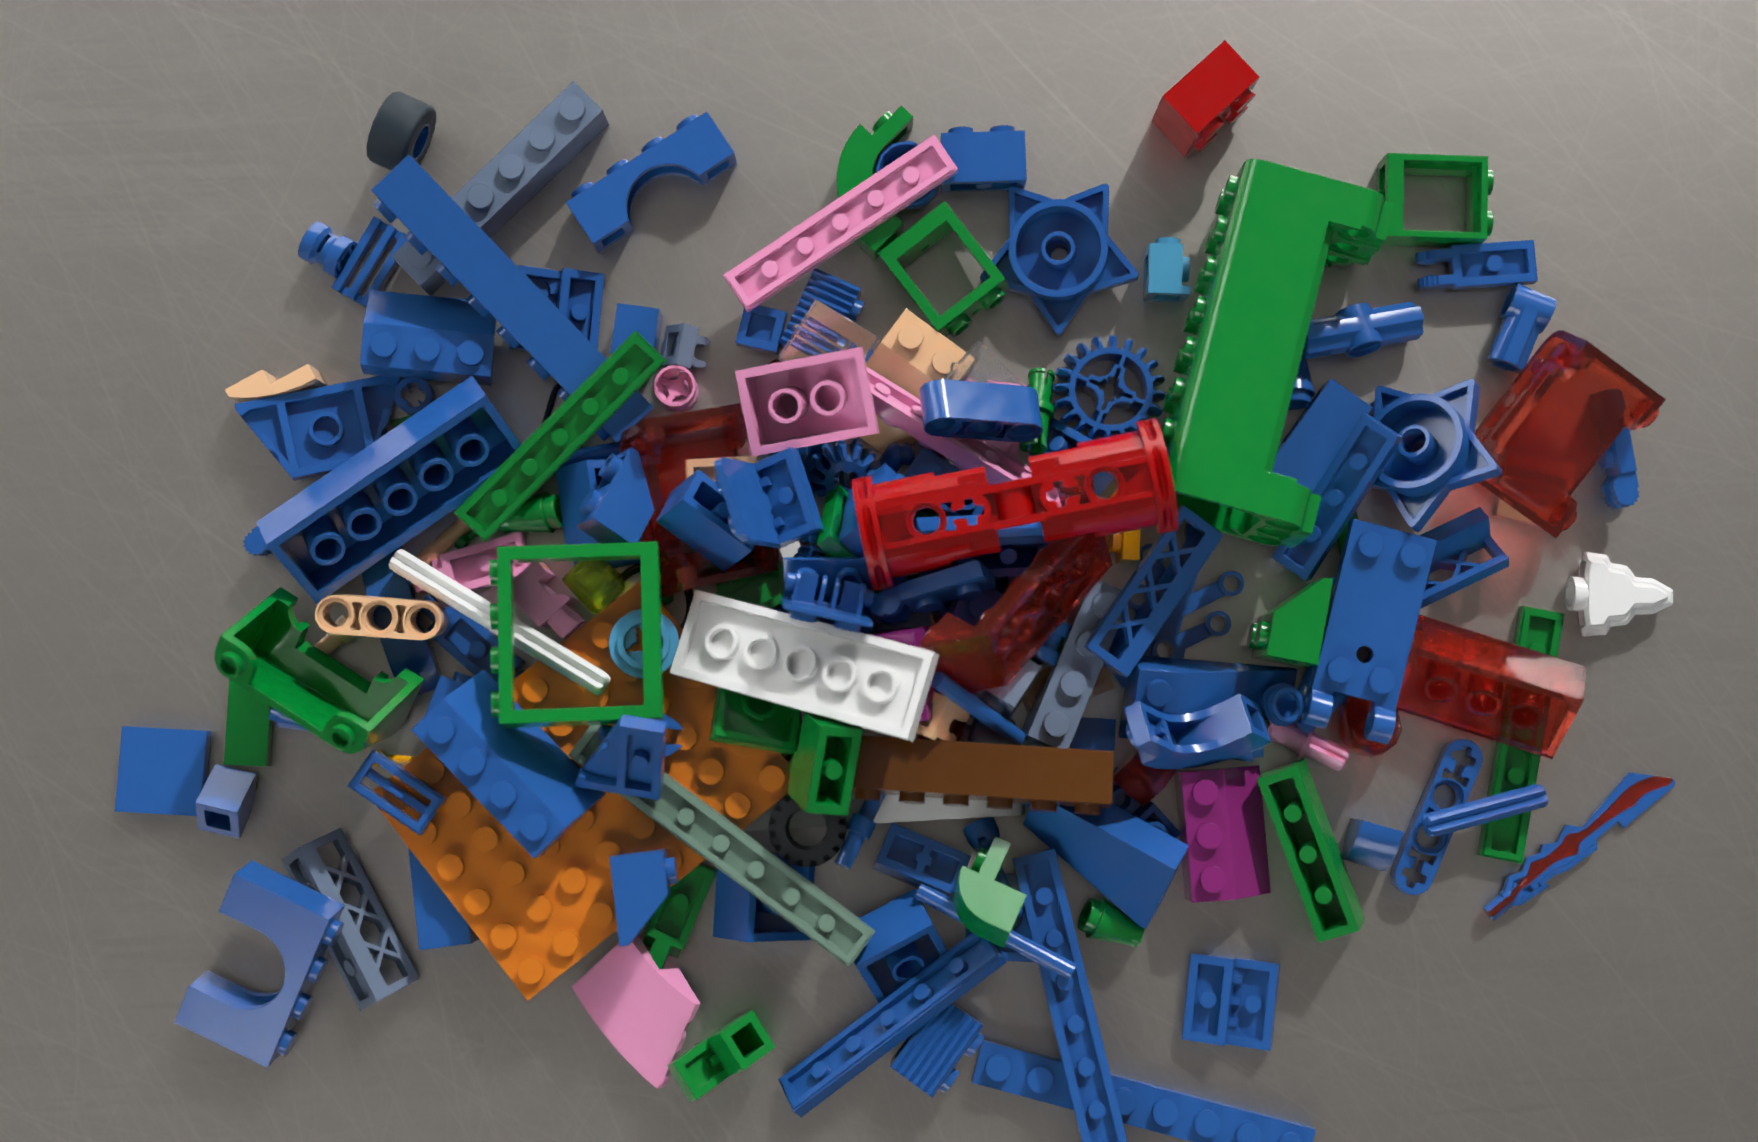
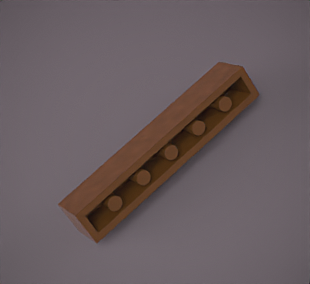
(985, 773)

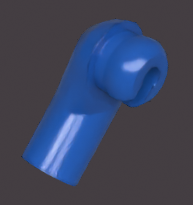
(897, 455)

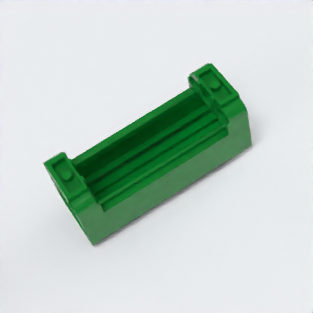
(1249, 339)

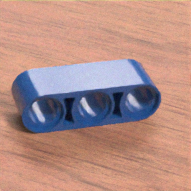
(980, 410)

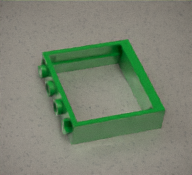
(503, 619)

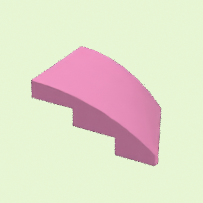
(639, 1008)

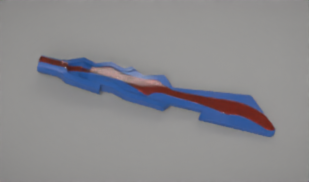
(1575, 843)

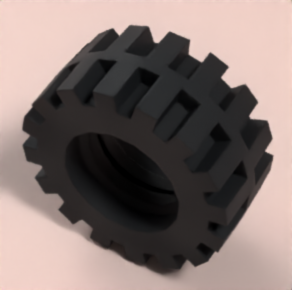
(799, 854)

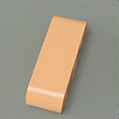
(361, 621)

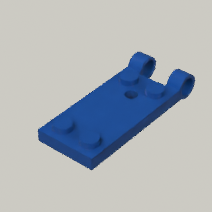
(1376, 607)

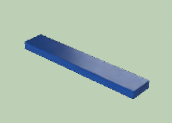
(890, 1022)

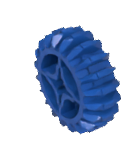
(1090, 386)

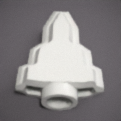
(1611, 595)

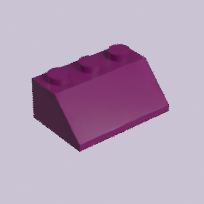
(1225, 833)

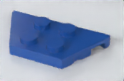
(322, 425)

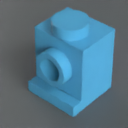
(1165, 271)

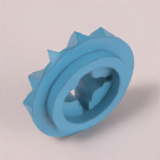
(625, 636)

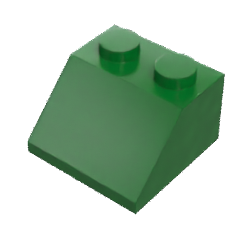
(1293, 628)

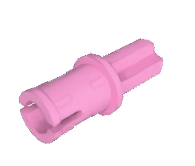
(1311, 745)

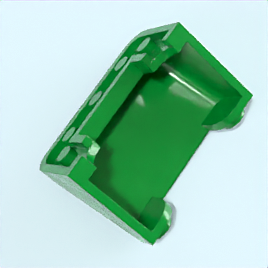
(275, 663)

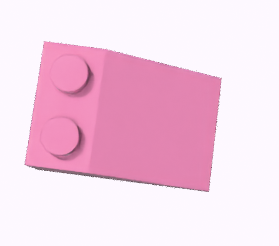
(807, 401)

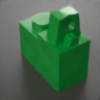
(824, 765)

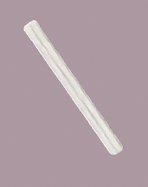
(478, 609)

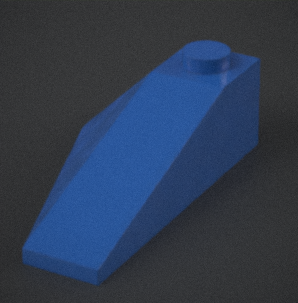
(1195, 685)

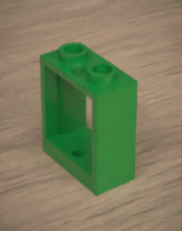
(1478, 187)
(921, 238)

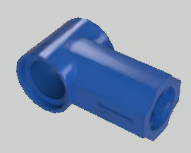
(1524, 318)

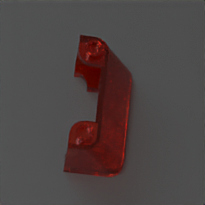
(1558, 426)
(663, 448)

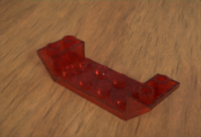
(1025, 615)

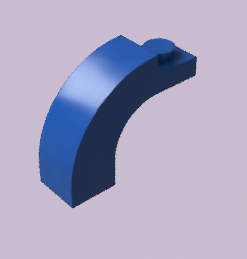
(1196, 737)

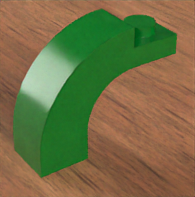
(859, 163)

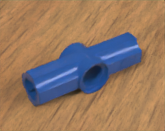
(1363, 329)

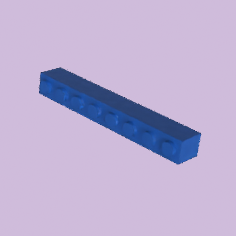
(496, 286)

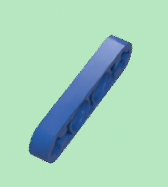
(1426, 805)

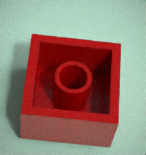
(1206, 98)

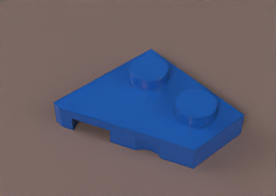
(628, 759)

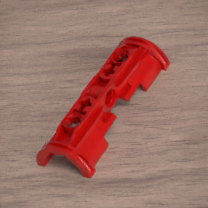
(1142, 500)

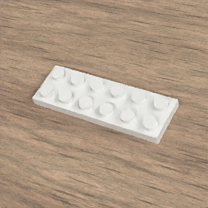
(805, 665)

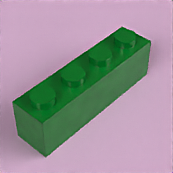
(1311, 850)

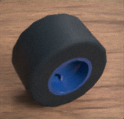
(400, 129)

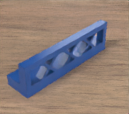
(1453, 545)
(1160, 597)

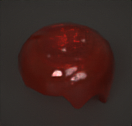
(1350, 728)

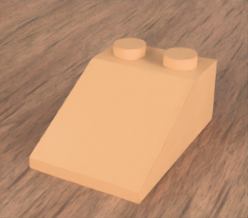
(909, 358)

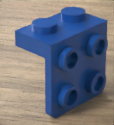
(768, 499)

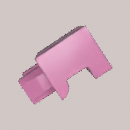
(543, 604)

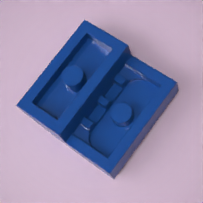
(574, 293)
(1231, 1001)

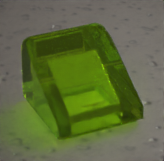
(594, 584)

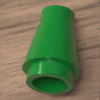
(536, 515)
(1107, 923)

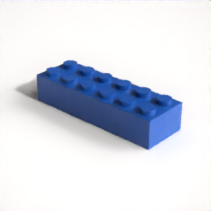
(389, 490)

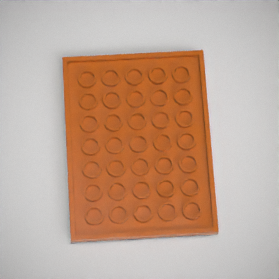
(560, 906)

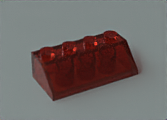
(1490, 687)

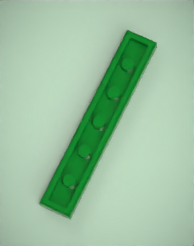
(560, 436)
(1515, 767)

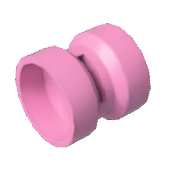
(670, 385)

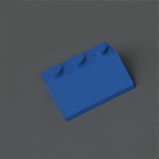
(426, 338)

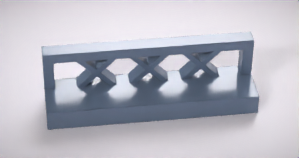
(350, 951)

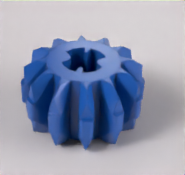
(841, 458)

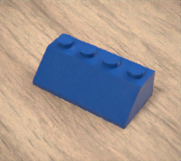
(510, 770)

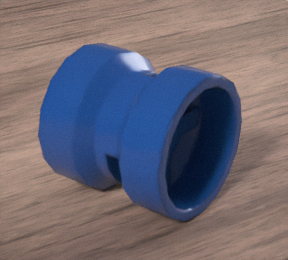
(325, 248)

